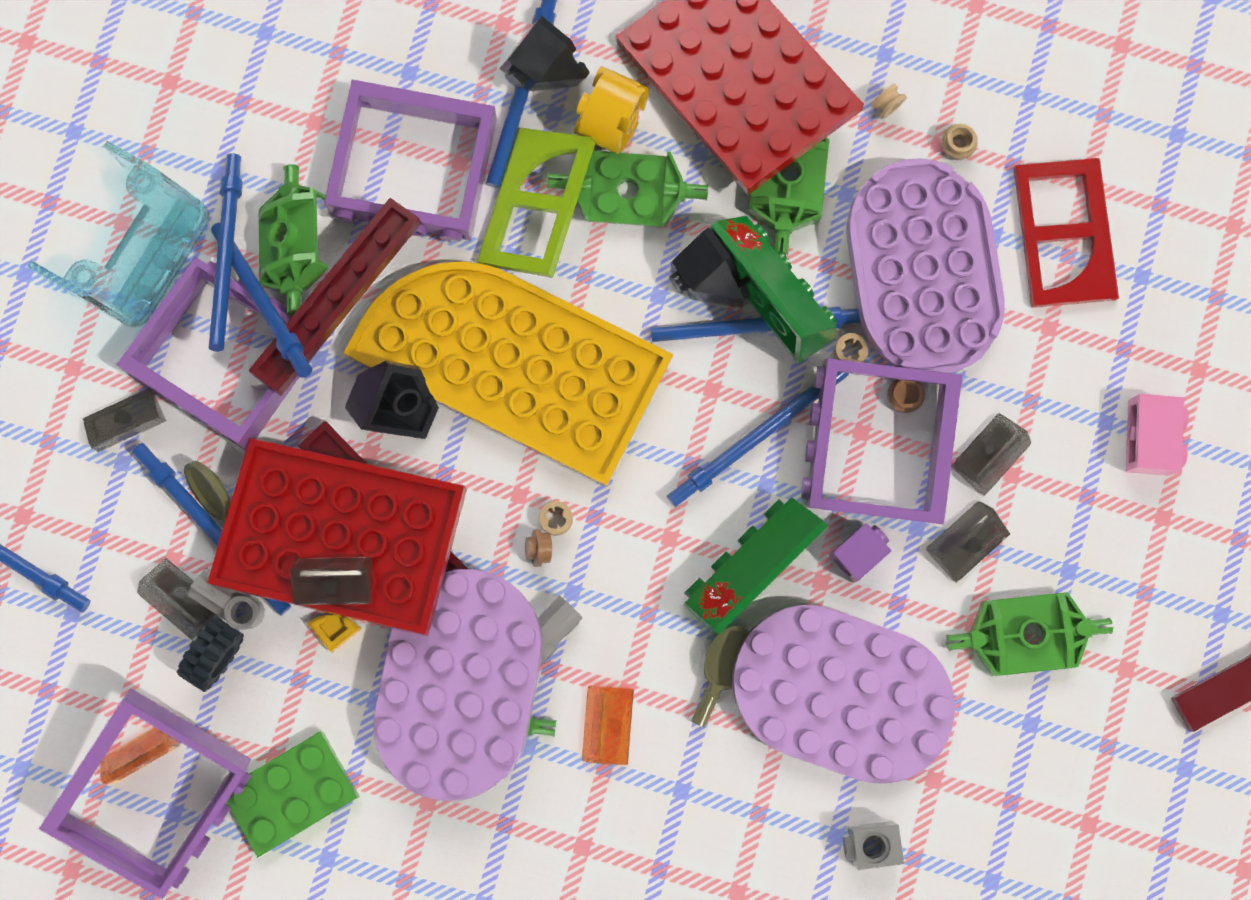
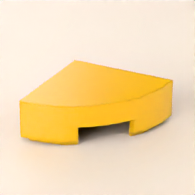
(334, 630)

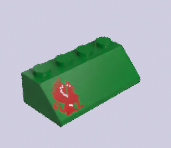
(774, 289)
(753, 566)

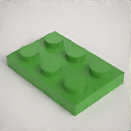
(292, 794)

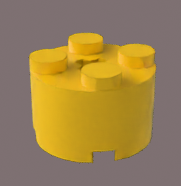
(611, 110)

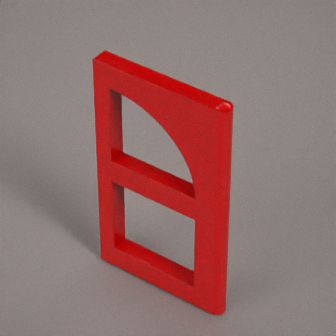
(1098, 278)

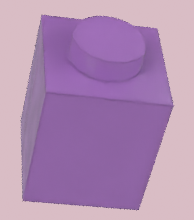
(861, 551)

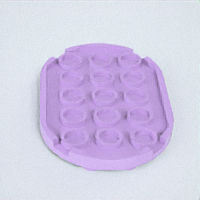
(925, 267)
(843, 694)
(463, 697)

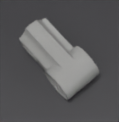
(225, 602)
(555, 624)

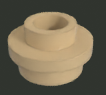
(963, 132)

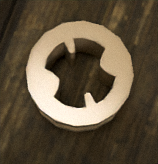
(889, 101)
(854, 339)
(567, 515)

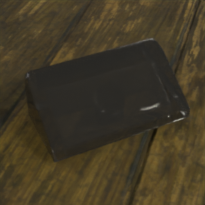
(123, 420)
(992, 453)
(968, 540)
(332, 580)
(167, 592)

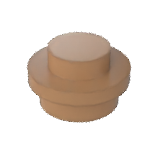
(906, 395)
(538, 548)

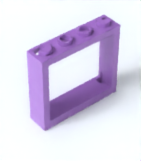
(421, 106)
(160, 326)
(941, 449)
(115, 854)

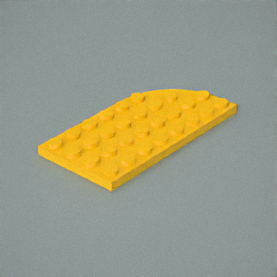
(517, 361)

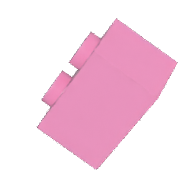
(1156, 434)

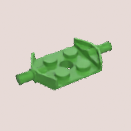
(657, 181)
(796, 203)
(292, 263)
(1000, 639)

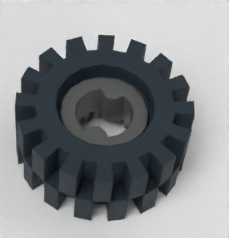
(210, 654)

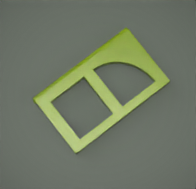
(529, 151)

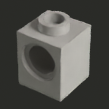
(890, 850)

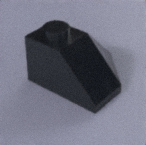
(544, 60)
(708, 272)
(392, 400)

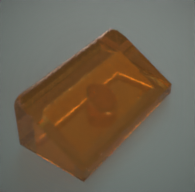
(607, 725)
(136, 755)

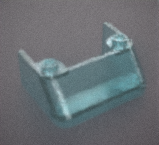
(147, 254)

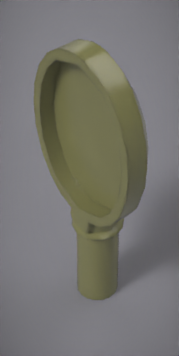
(208, 489)
(718, 669)

